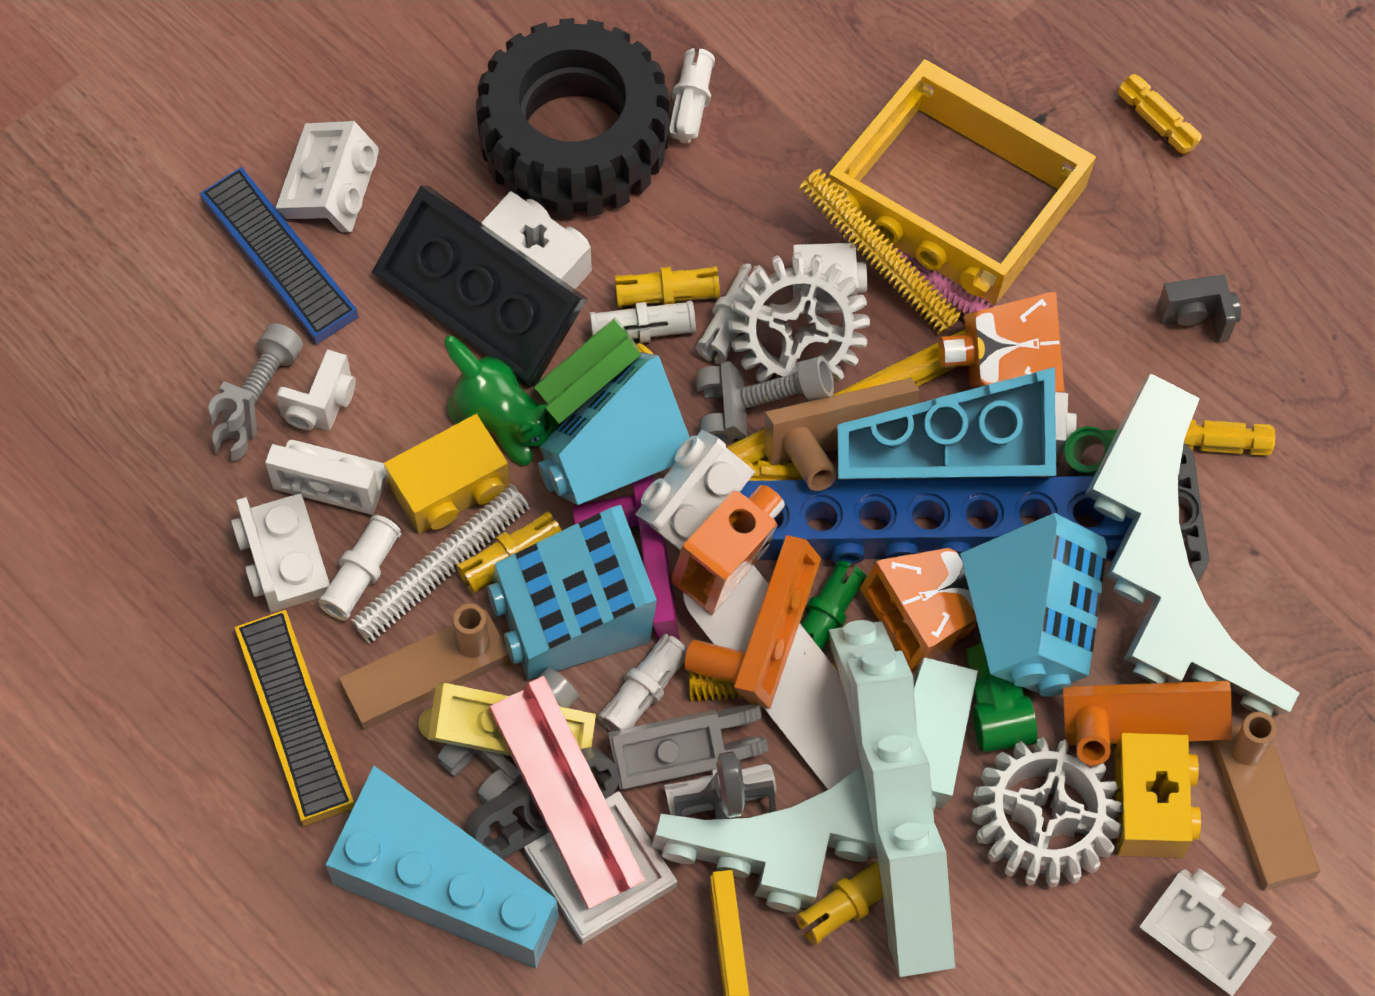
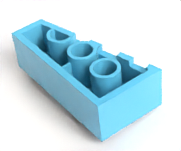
(971, 433)
(437, 873)

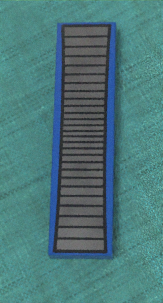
(279, 255)

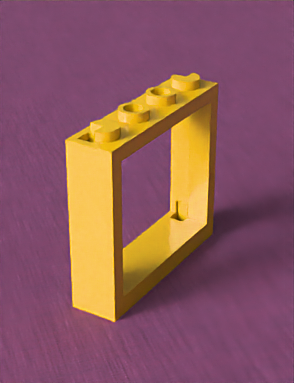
(989, 125)

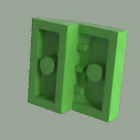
(587, 370)

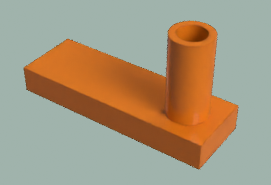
(762, 665)
(1102, 712)

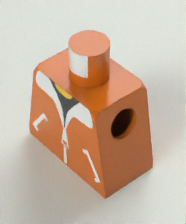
(1007, 342)
(727, 546)
(922, 603)

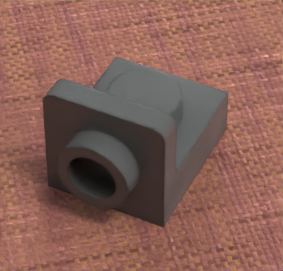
(1199, 298)

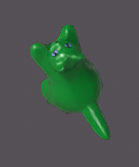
(493, 393)

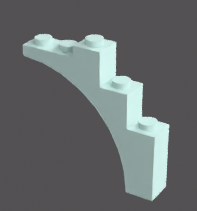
(1151, 563)
(899, 797)
(792, 843)

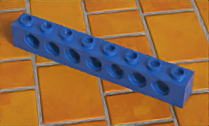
(944, 500)

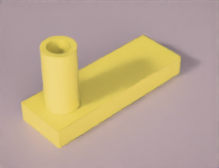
(463, 719)

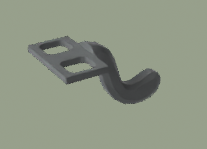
(727, 791)

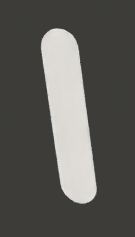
(810, 694)

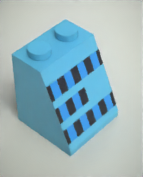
(615, 435)
(574, 596)
(1038, 602)

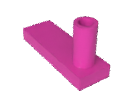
(653, 549)

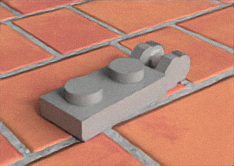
(681, 745)

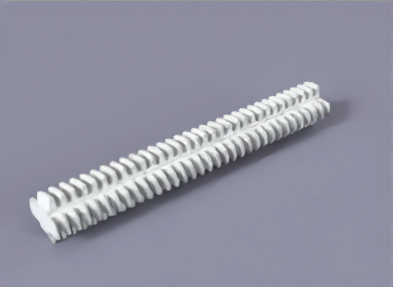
(439, 563)

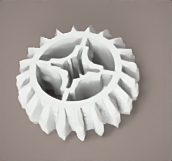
(806, 296)
(1026, 809)

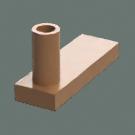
(810, 428)
(411, 673)
(1265, 803)

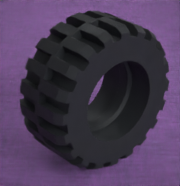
(565, 63)

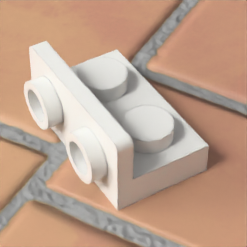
(329, 174)
(326, 475)
(693, 488)
(284, 552)
(1209, 929)

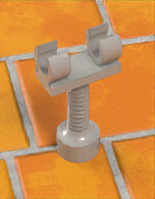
(278, 347)
(726, 381)
(456, 758)

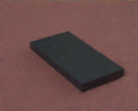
(479, 285)

